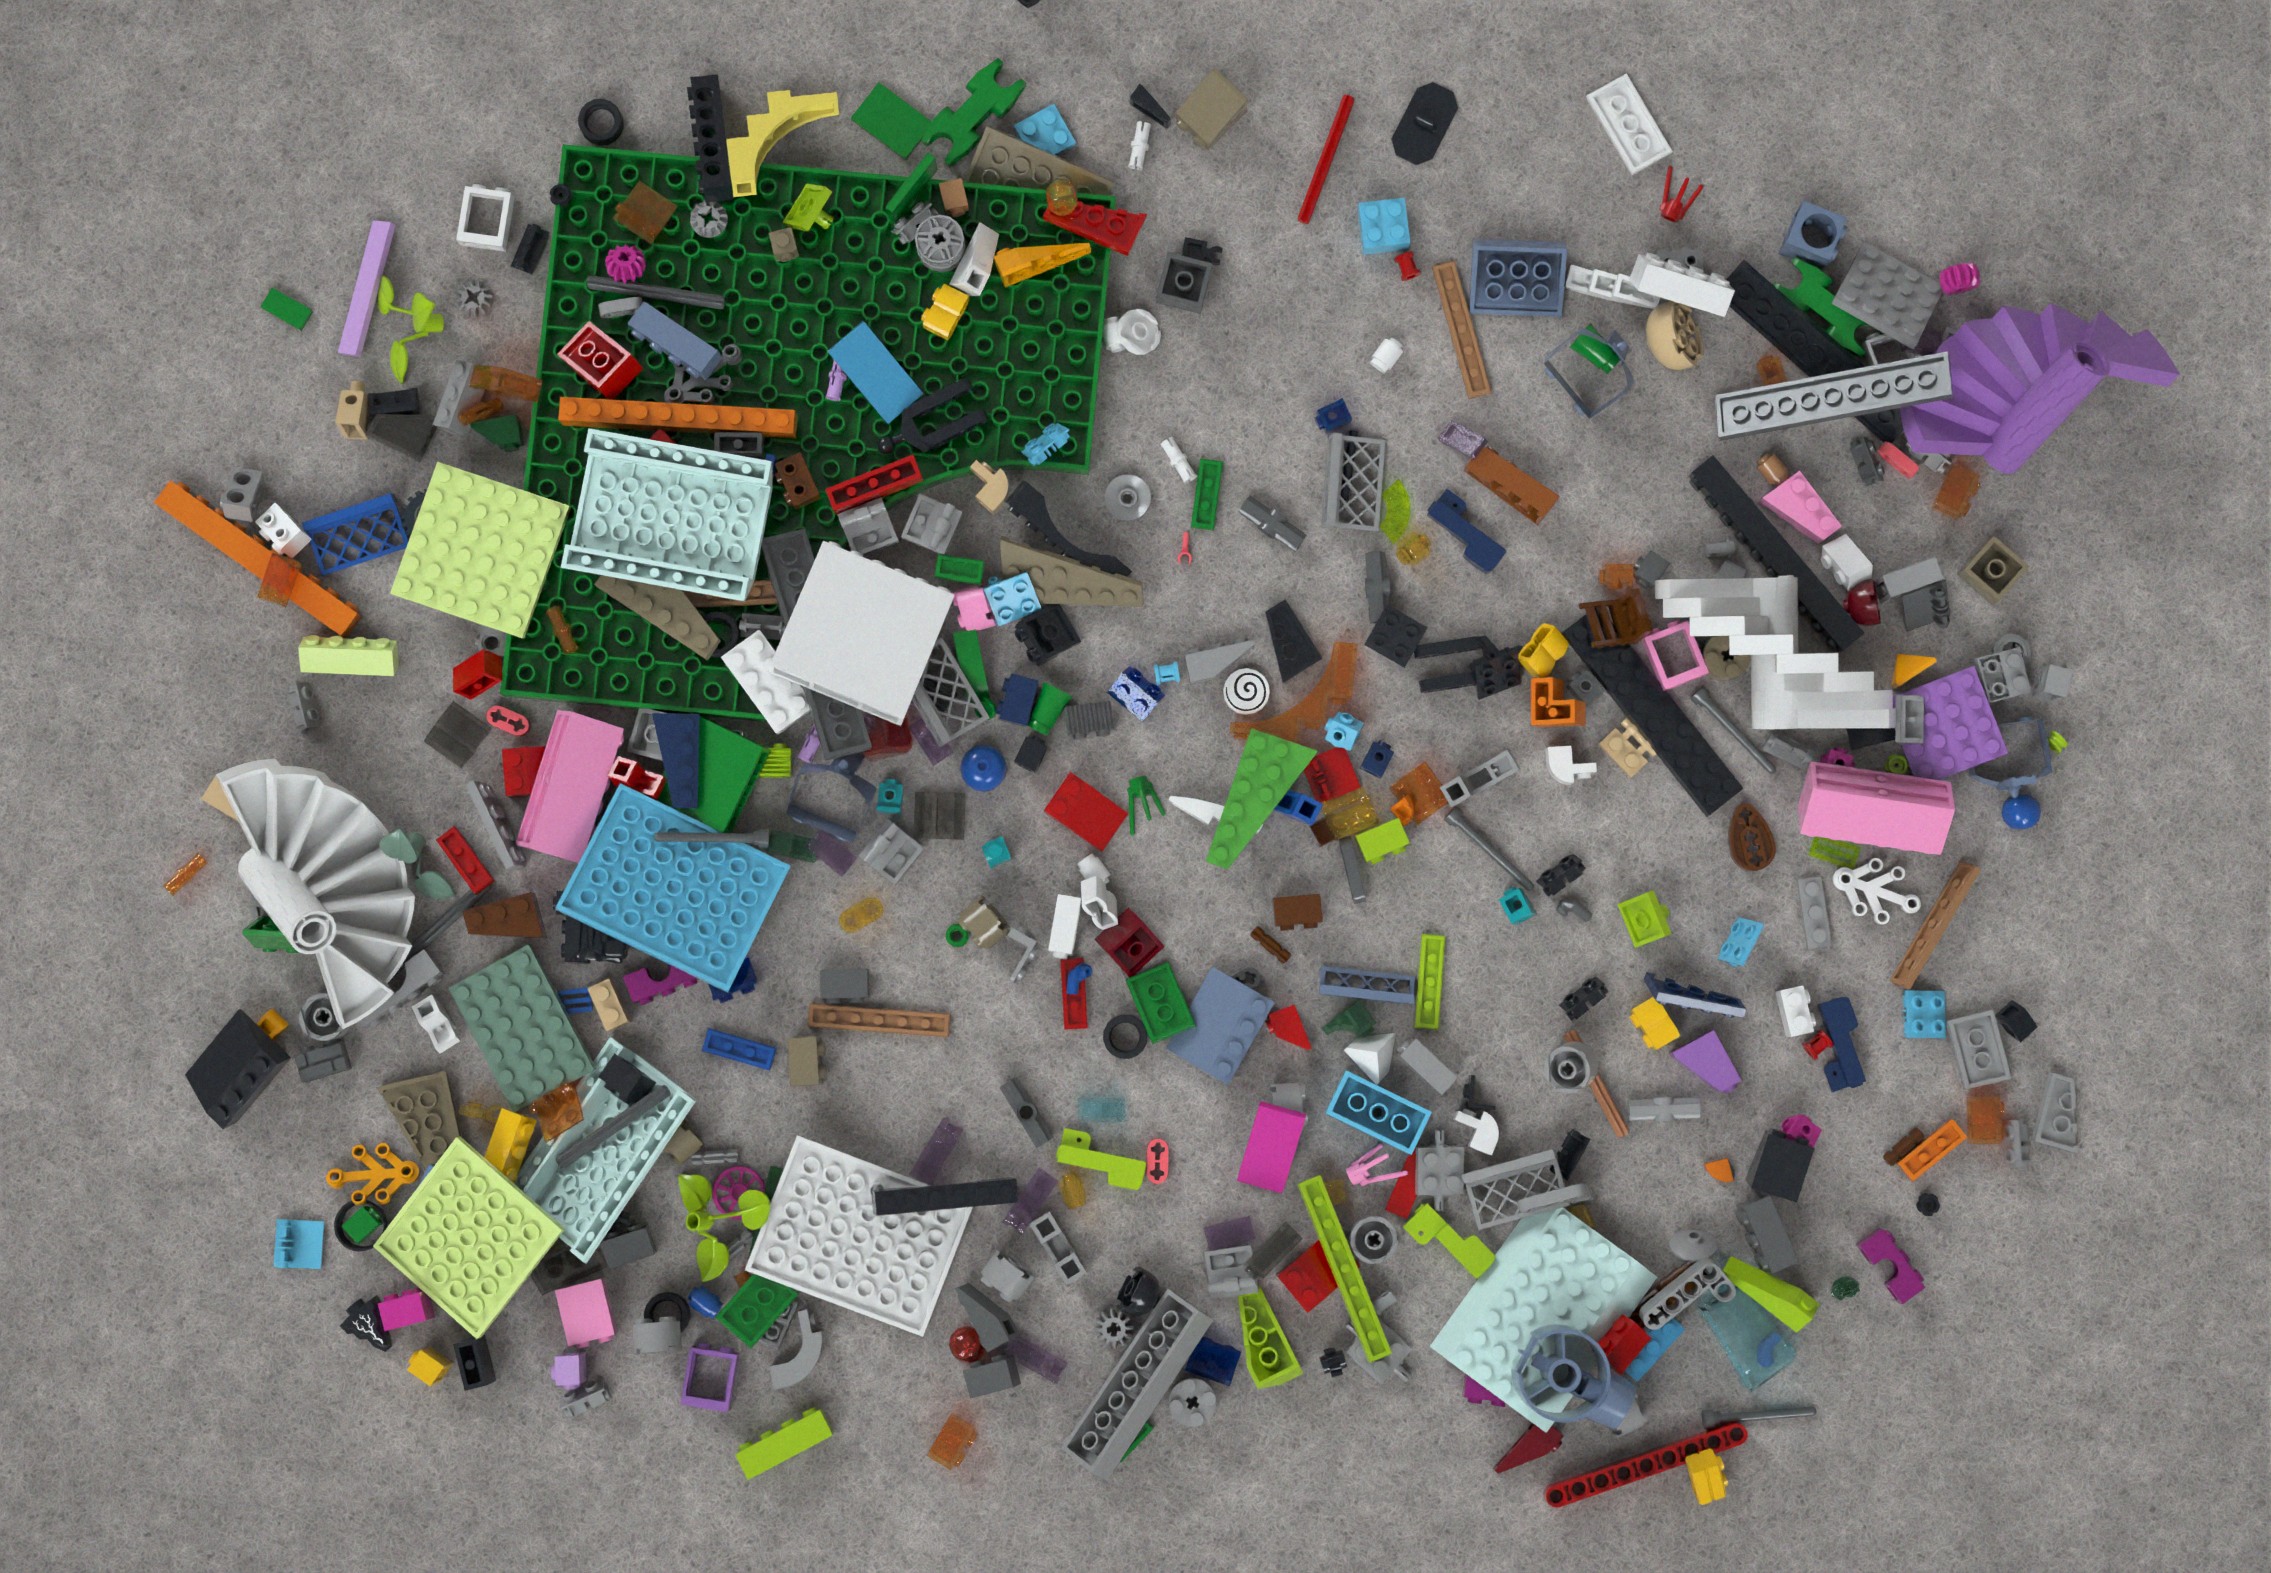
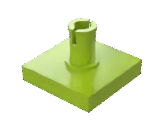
(809, 209)
(1645, 918)

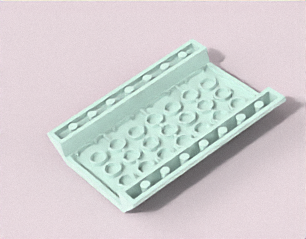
(670, 515)
(600, 1183)
(1541, 1276)

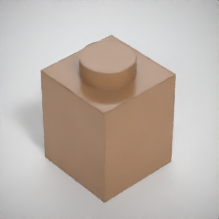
(954, 197)

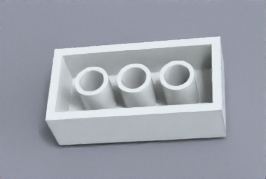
(1681, 284)
(775, 697)

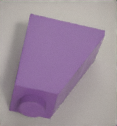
(1708, 1061)

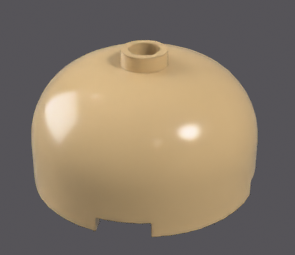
(1667, 336)

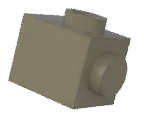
(784, 244)

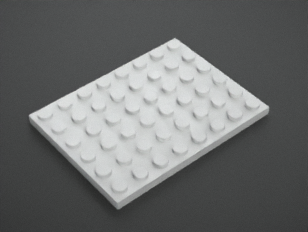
(836, 1249)

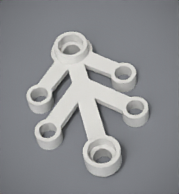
(1873, 890)

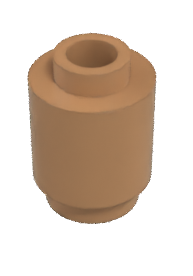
(1773, 469)

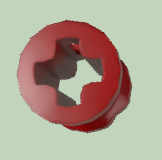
(1407, 266)
(1817, 1044)

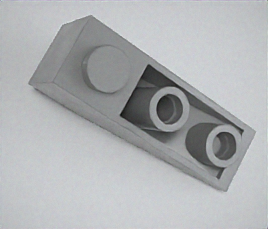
(1209, 664)

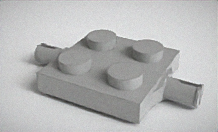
(1439, 1170)
(1385, 1366)

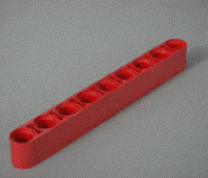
(1633, 1464)

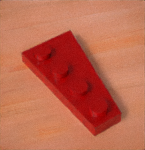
(1101, 225)

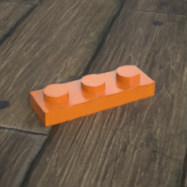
(1931, 1150)

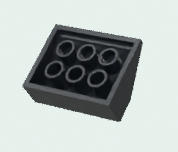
(235, 1069)

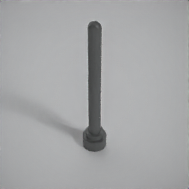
(1702, 698)
(1457, 819)
(758, 838)
(1711, 1419)

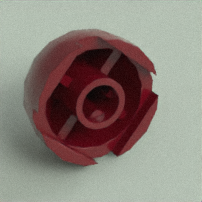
(1863, 603)

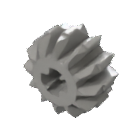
(1107, 1323)

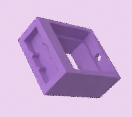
(708, 1402)

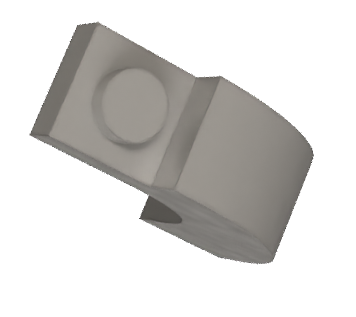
(1480, 778)
(795, 1370)

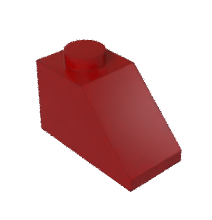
(1288, 1027)

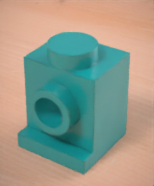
(894, 805)
(996, 852)
(1508, 902)

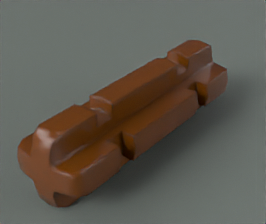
(1270, 944)
(1903, 1146)

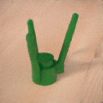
(1139, 787)

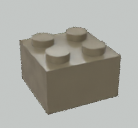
(1993, 570)
(806, 1061)

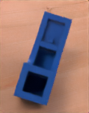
(1299, 807)

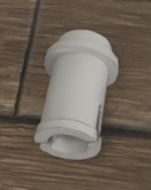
(1720, 549)
(1383, 1301)

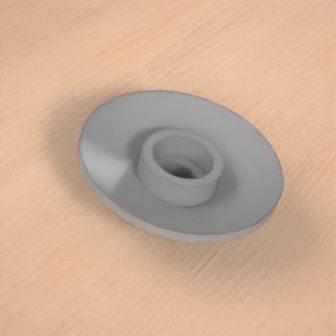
(1123, 486)
(1693, 1245)

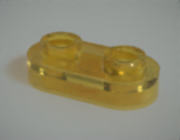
(861, 915)

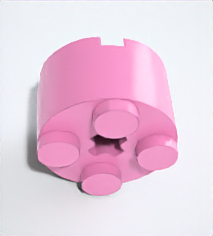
(973, 607)

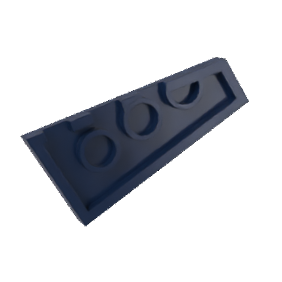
(680, 755)
(1692, 996)

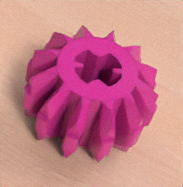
(625, 263)
(1959, 278)

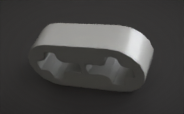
(620, 307)

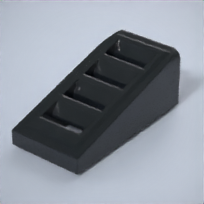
(1145, 103)

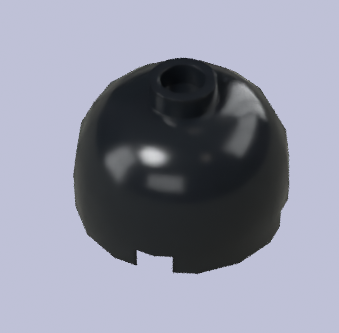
(1139, 1293)

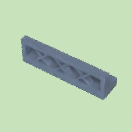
(1367, 994)

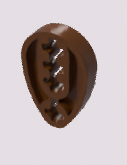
(1763, 839)

